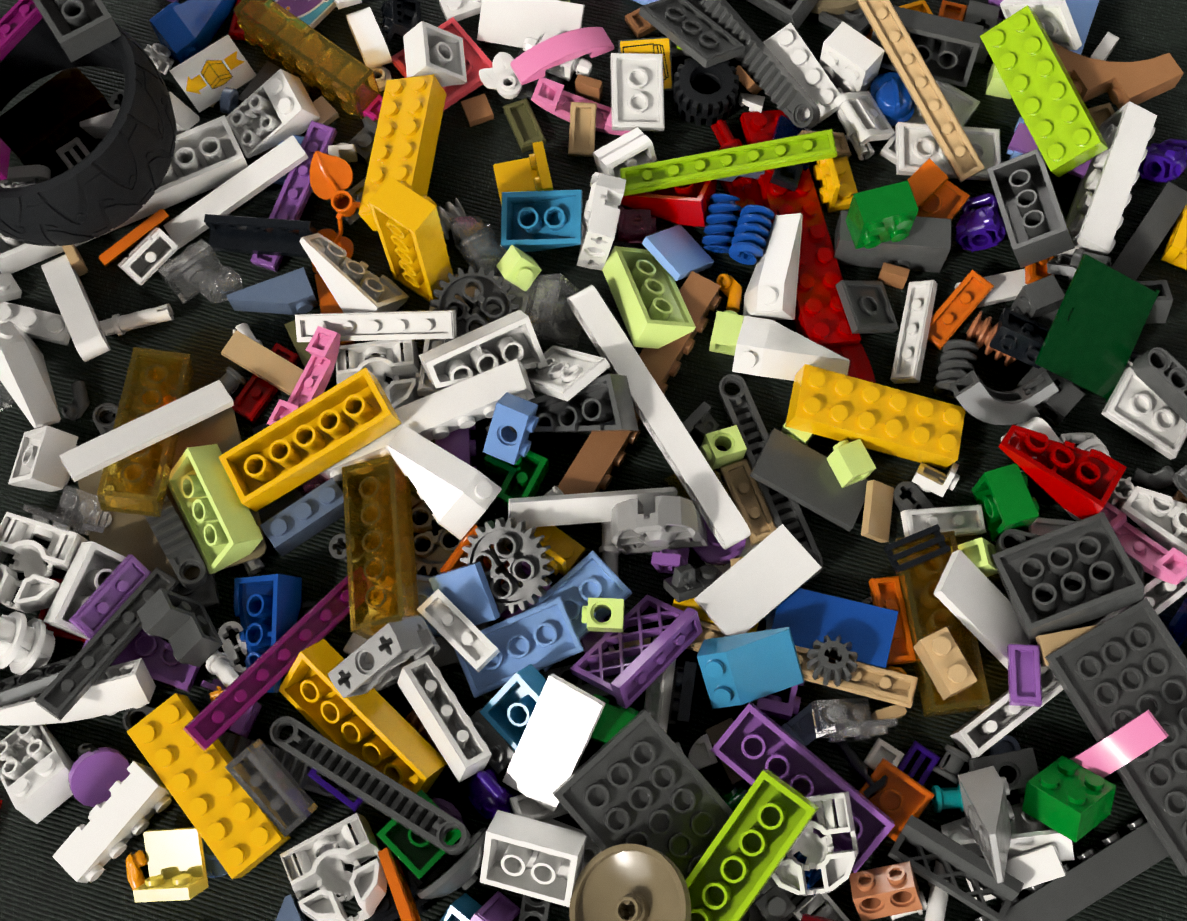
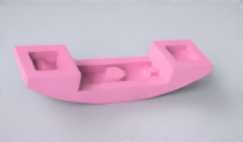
(558, 50)
(553, 98)
(316, 375)
(1154, 558)
(1122, 745)

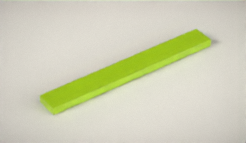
(729, 162)

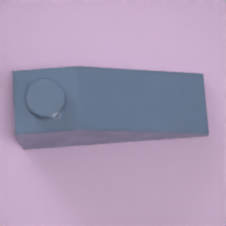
(280, 295)

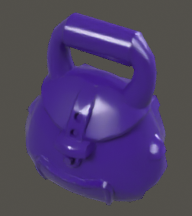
(1164, 161)
(980, 227)
(489, 793)

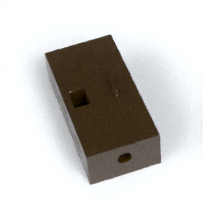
(51, 116)

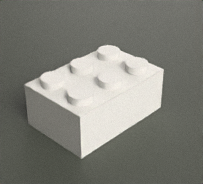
(532, 857)

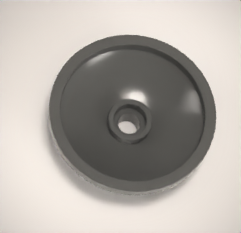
(455, 870)

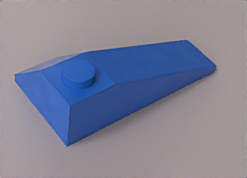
(190, 25)
(266, 611)

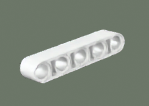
(75, 308)

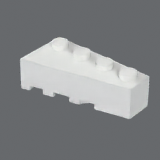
(483, 350)
(113, 823)

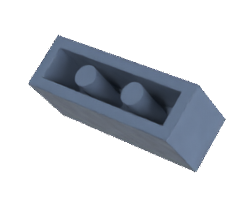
(305, 517)

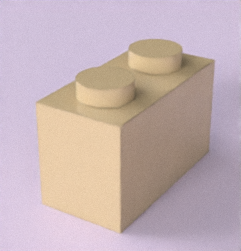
(945, 663)

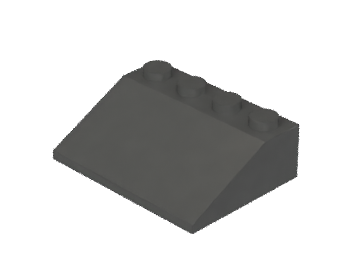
(1068, 577)

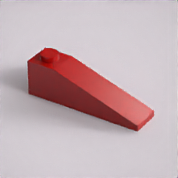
(677, 204)
(1071, 476)

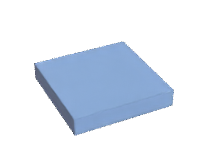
(677, 252)

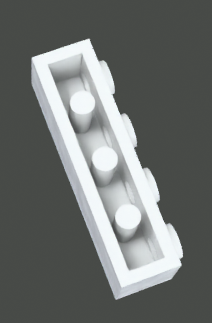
(444, 718)

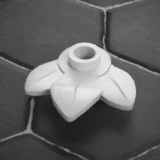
(500, 76)

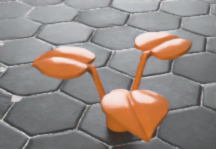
(328, 180)

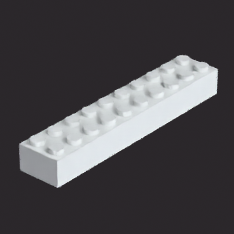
(200, 162)

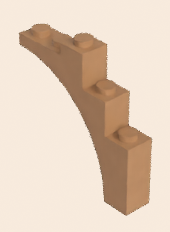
(1121, 80)

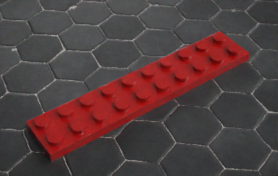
(817, 297)

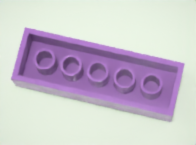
(759, 743)

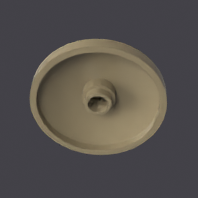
(630, 885)

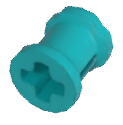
(946, 798)

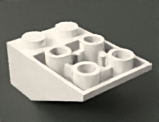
(272, 114)
(34, 771)

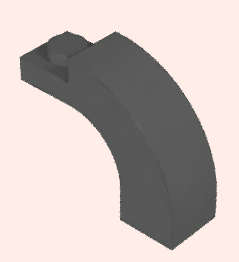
(1003, 407)

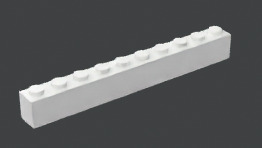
(1001, 718)

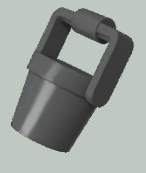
(1067, 265)

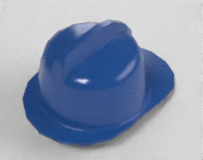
(892, 97)

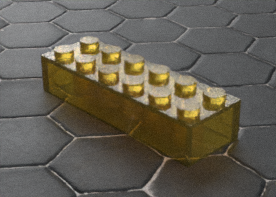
(308, 54)
(141, 479)
(379, 545)
(928, 615)

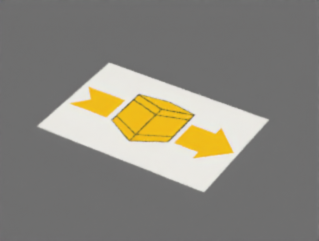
(211, 71)

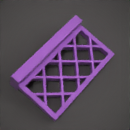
(652, 658)

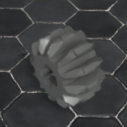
(828, 649)

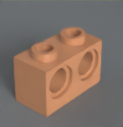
(885, 891)

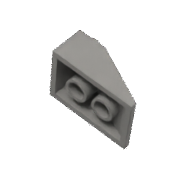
(988, 815)

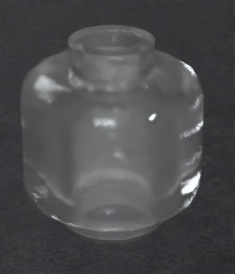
(218, 283)

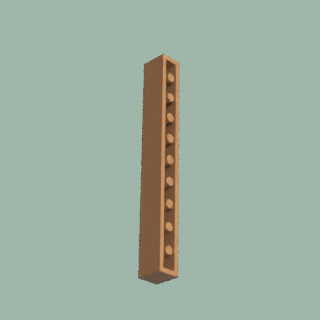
(606, 449)

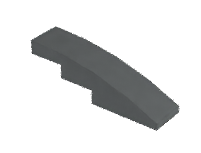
(1151, 231)

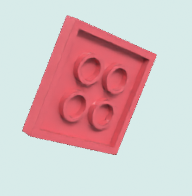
(474, 61)

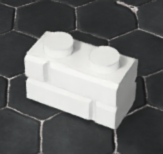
(626, 151)
(148, 256)

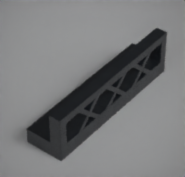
(258, 235)

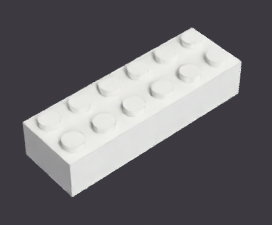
(1109, 179)

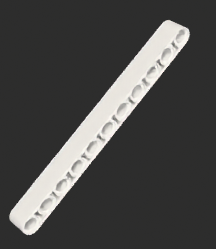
(660, 419)

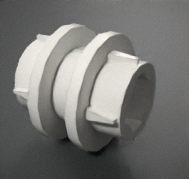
(24, 643)

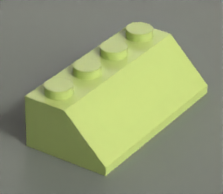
(646, 298)
(212, 508)

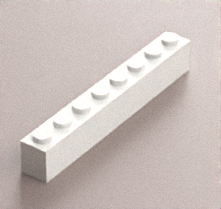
(447, 410)

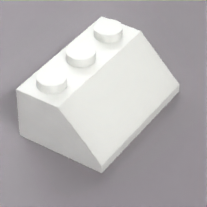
(86, 573)

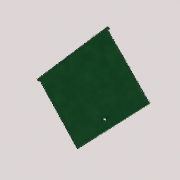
(1096, 327)

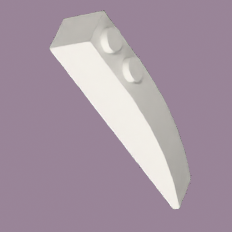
(116, 690)

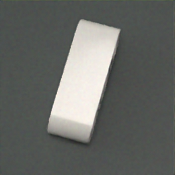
(369, 38)

